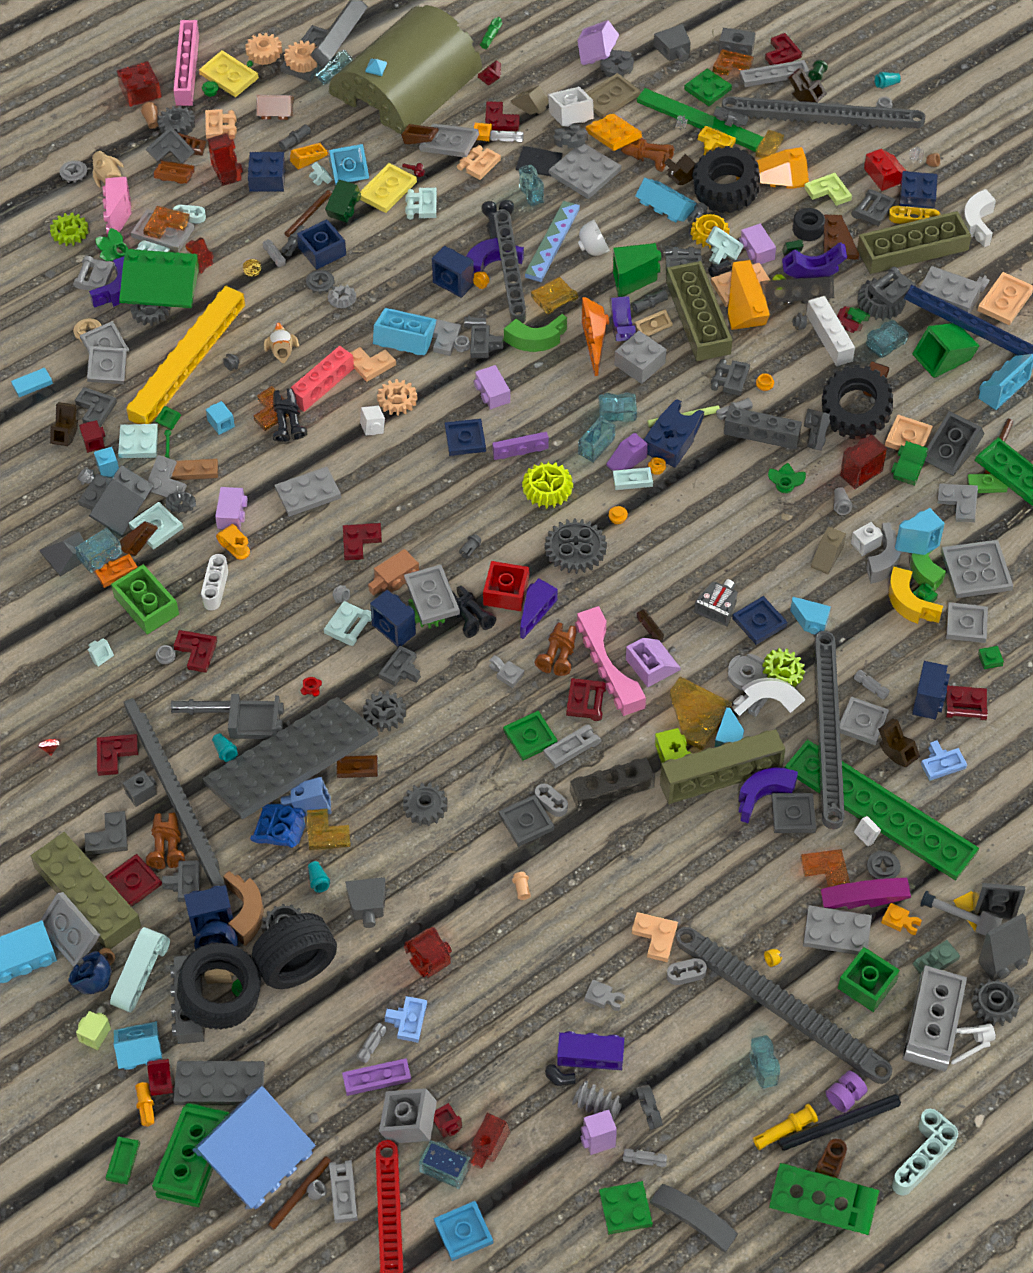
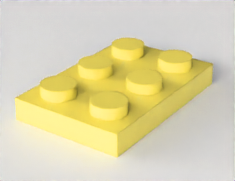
(228, 73)
(387, 187)

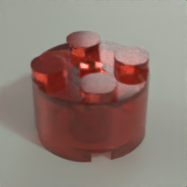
(428, 952)

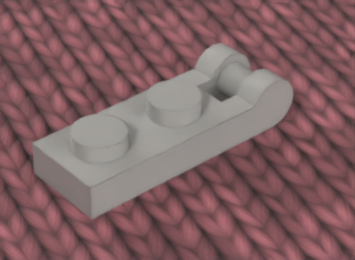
(571, 746)
(343, 1192)

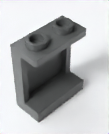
(254, 718)

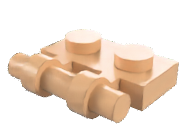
(215, 122)
(482, 164)

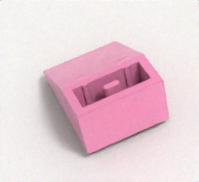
(116, 203)

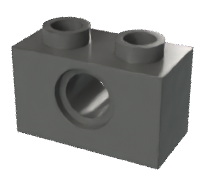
(737, 41)

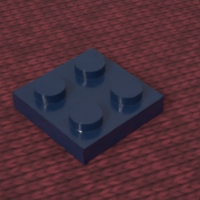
(465, 437)
(759, 620)

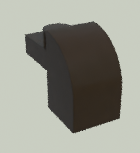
(804, 89)
(682, 171)
(65, 426)
(897, 746)

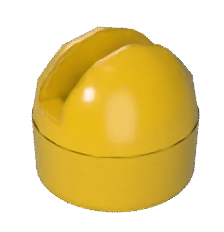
(772, 957)

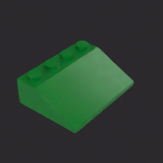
(159, 278)

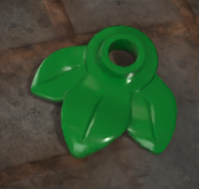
(110, 244)
(787, 477)

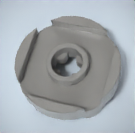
(739, 664)

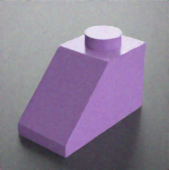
(628, 453)

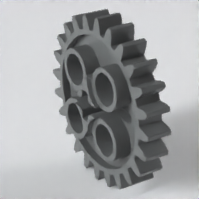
(574, 541)

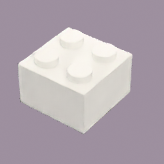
(571, 106)

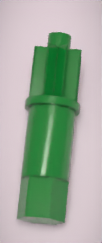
(492, 30)

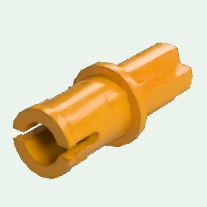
(145, 1104)

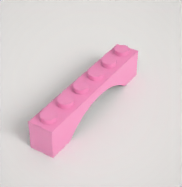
(626, 692)

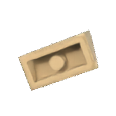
(653, 323)

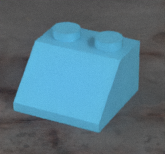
(348, 163)
(137, 1045)

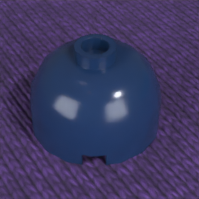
(216, 933)
(92, 975)

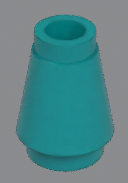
(886, 79)
(226, 750)
(318, 878)

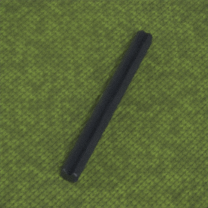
(839, 1122)

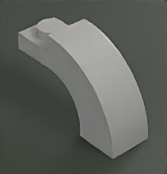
(881, 565)

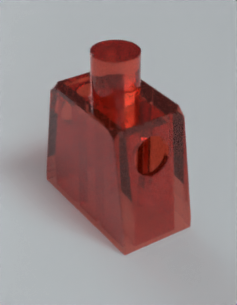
(492, 1132)

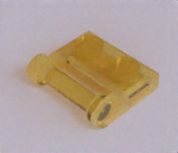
(552, 291)

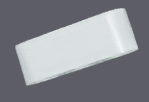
(214, 582)

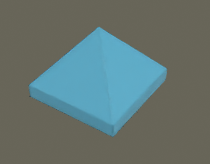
(376, 67)

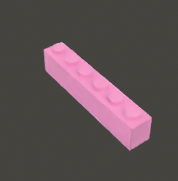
(186, 63)

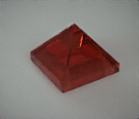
(49, 745)

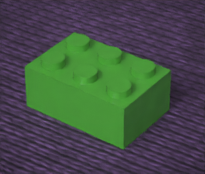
(145, 599)

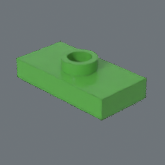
(986, 483)

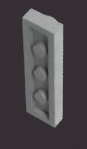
(771, 73)

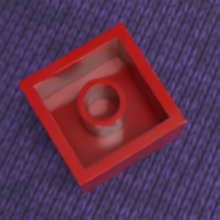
(506, 586)

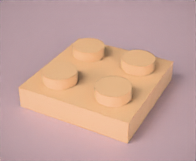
(908, 430)

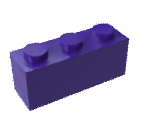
(590, 1051)

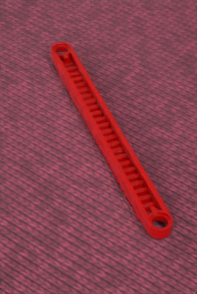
(389, 1209)

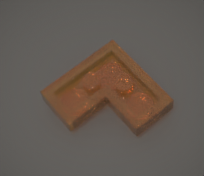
(729, 59)
(165, 218)
(267, 417)
(828, 863)

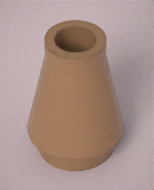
(150, 114)

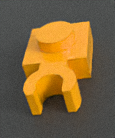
(898, 918)

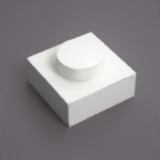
(867, 831)

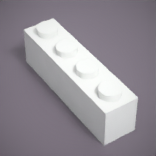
(830, 331)

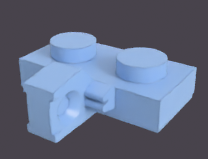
(942, 762)
(408, 1019)

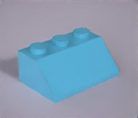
(665, 200)
(404, 331)
(1006, 381)
(25, 951)

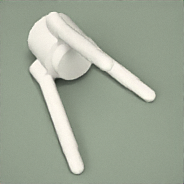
(981, 1034)

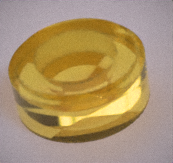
(252, 267)

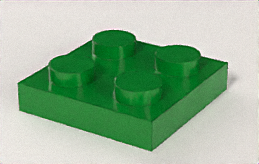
(708, 87)
(530, 735)
(625, 1207)

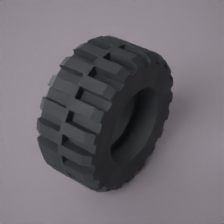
(726, 162)
(864, 380)

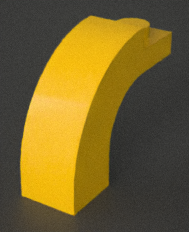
(907, 603)

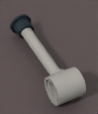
(985, 922)

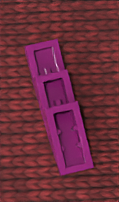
(868, 892)

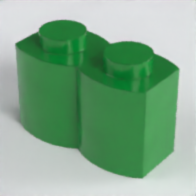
(910, 463)

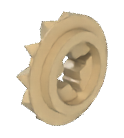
(82, 326)

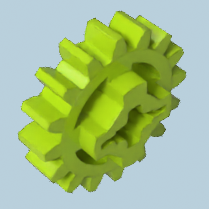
(69, 229)
(783, 666)

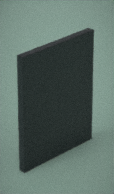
(539, 158)

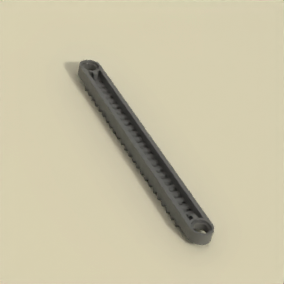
(825, 112)
(828, 730)
(175, 793)
(784, 1005)

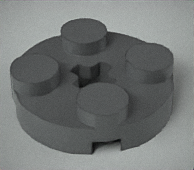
(625, 62)
(571, 136)
(649, 1106)

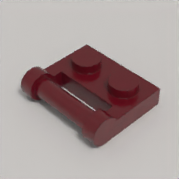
(966, 698)
(579, 699)

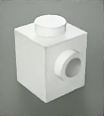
(372, 420)
(867, 538)

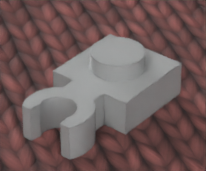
(601, 994)

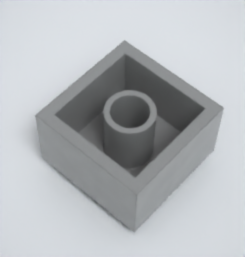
(640, 357)
(408, 1116)

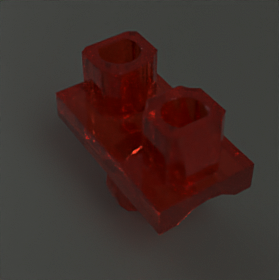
(205, 257)

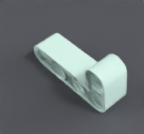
(138, 968)
(922, 1156)

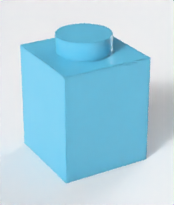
(220, 417)
(106, 462)

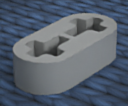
(552, 799)
(686, 971)

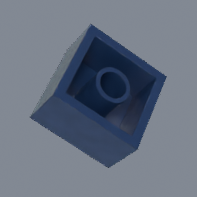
(266, 171)
(918, 190)
(321, 244)
(452, 271)
(393, 618)
(931, 690)
(208, 907)

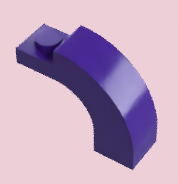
(488, 252)
(805, 266)
(109, 292)
(621, 318)
(762, 784)

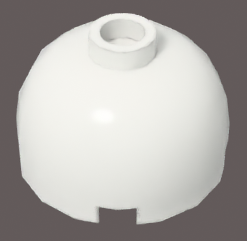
(592, 239)

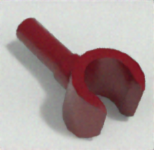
(418, 169)

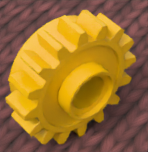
(703, 226)

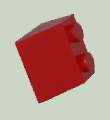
(883, 169)

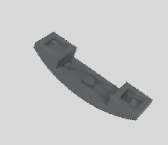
(695, 1215)

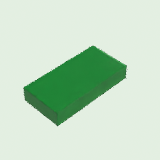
(122, 1160)

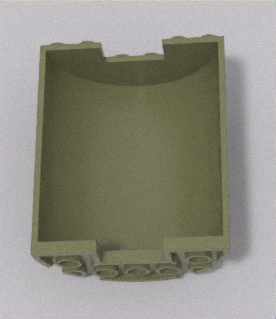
(424, 68)

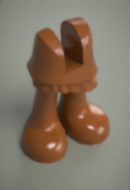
(657, 152)
(565, 643)
(165, 831)

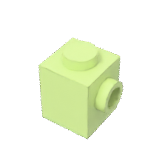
(93, 1029)

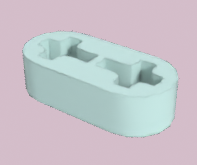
(192, 211)

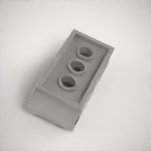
(920, 1045)

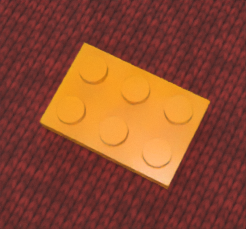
(613, 131)

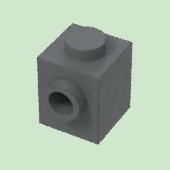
(140, 788)

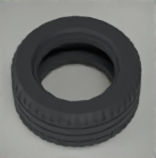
(294, 950)
(225, 958)

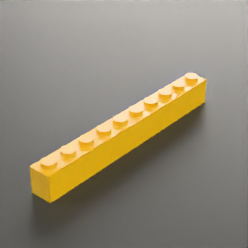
(185, 356)

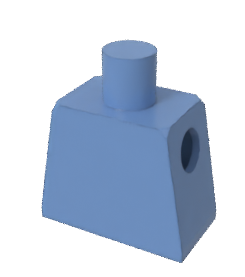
(309, 796)

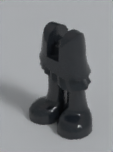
(489, 209)
(290, 407)
(472, 624)

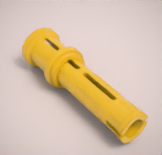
(793, 1123)

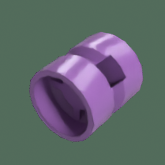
(844, 1093)

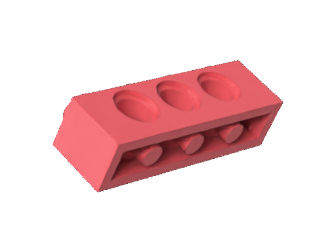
(323, 377)

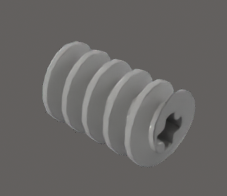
(596, 1100)

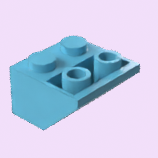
(920, 533)

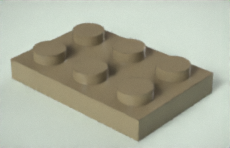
(612, 95)

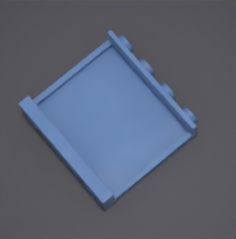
(255, 1147)

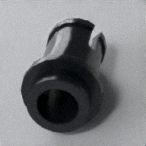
(716, 270)

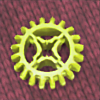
(547, 484)

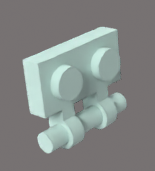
(427, 203)

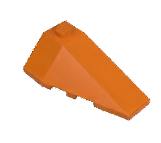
(594, 327)

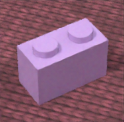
(758, 244)
(492, 387)
(230, 507)
(598, 1132)

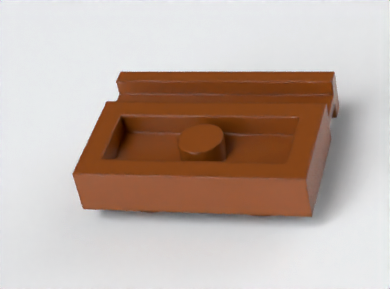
(174, 172)

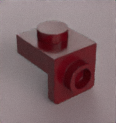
(491, 73)
(850, 325)
(159, 1077)
(447, 1121)

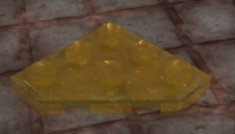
(697, 711)

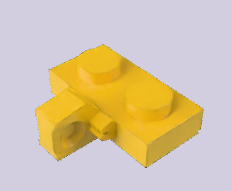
(714, 138)

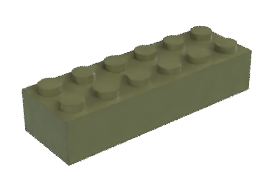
(914, 242)
(699, 311)
(720, 766)
(74, 874)

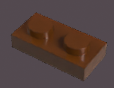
(357, 766)

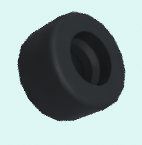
(816, 224)

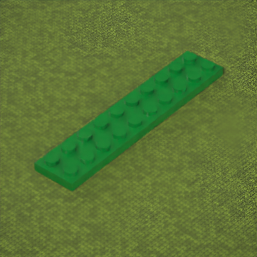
(891, 814)

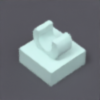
(321, 174)
(100, 651)

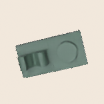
(938, 957)

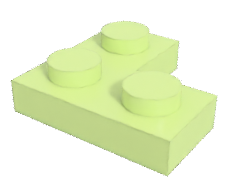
(828, 185)

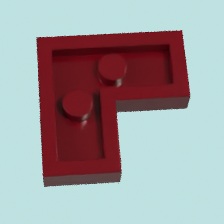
(785, 50)
(500, 121)
(358, 534)
(199, 645)
(111, 748)

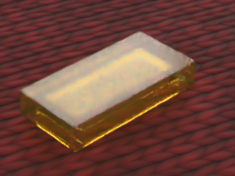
(769, 144)

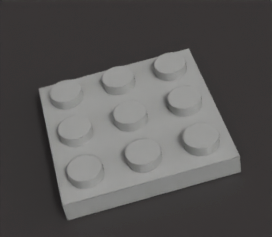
(585, 170)
(977, 569)

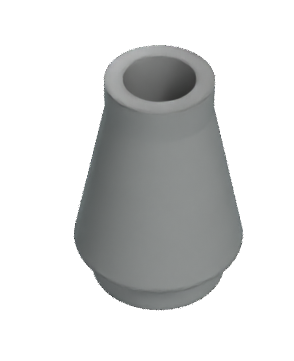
(842, 503)

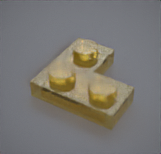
(325, 836)

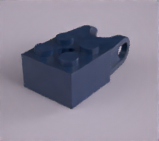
(673, 434)

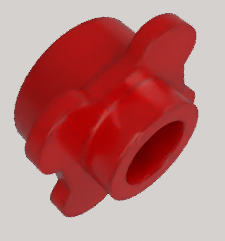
(311, 682)

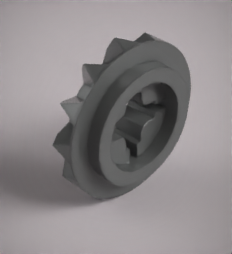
(313, 279)
(173, 502)
(890, 861)

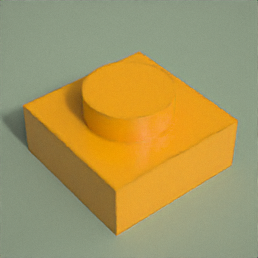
(484, 131)

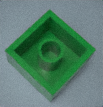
(868, 979)

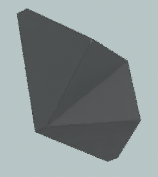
(62, 552)

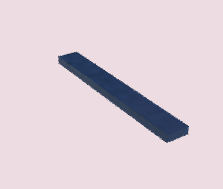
(968, 321)

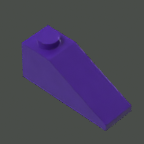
(538, 601)

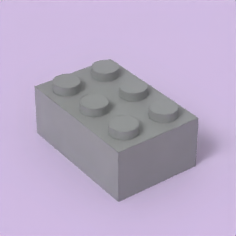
(952, 288)

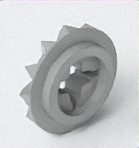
(71, 167)
(344, 301)

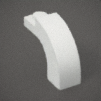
(976, 208)
(768, 688)

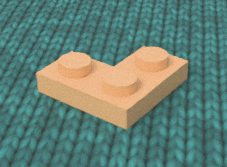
(371, 367)
(660, 931)

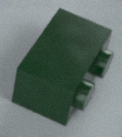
(343, 201)

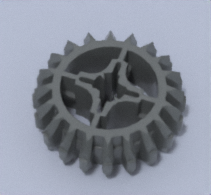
(875, 306)

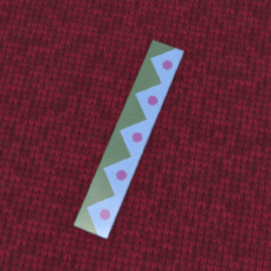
(552, 241)

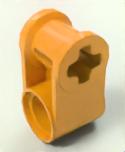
(234, 542)

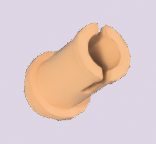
(520, 880)

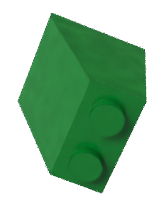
(635, 267)
(944, 348)

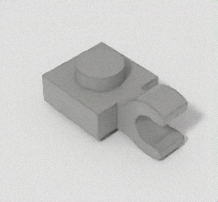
(508, 672)

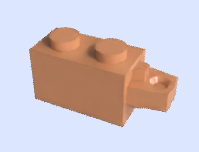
(391, 572)

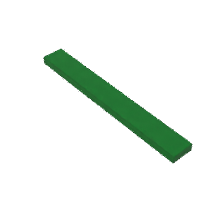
(698, 118)

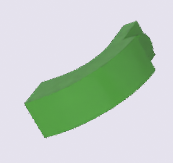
(535, 339)
(926, 571)

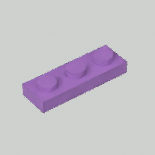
(520, 445)
(376, 1077)

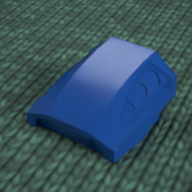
(279, 825)

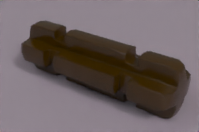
(650, 625)

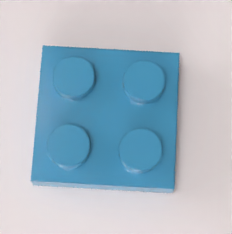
(463, 1231)

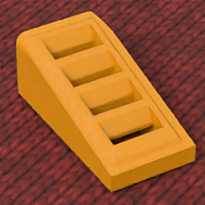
(301, 156)

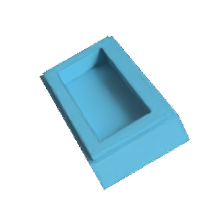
(31, 382)

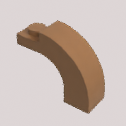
(250, 918)

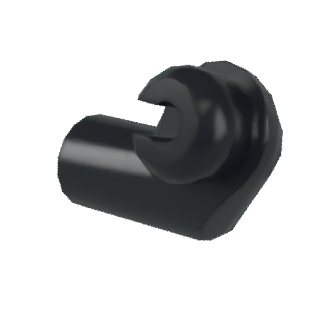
(558, 1077)

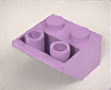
(596, 42)
(650, 660)

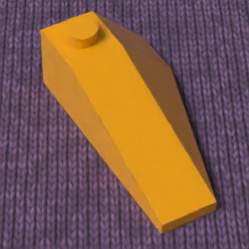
(784, 169)
(746, 299)

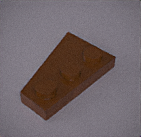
(836, 232)

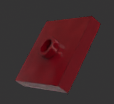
(134, 880)

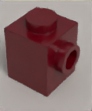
(92, 436)

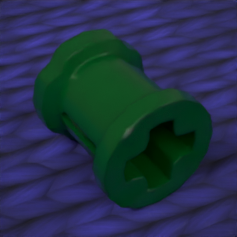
(817, 70)

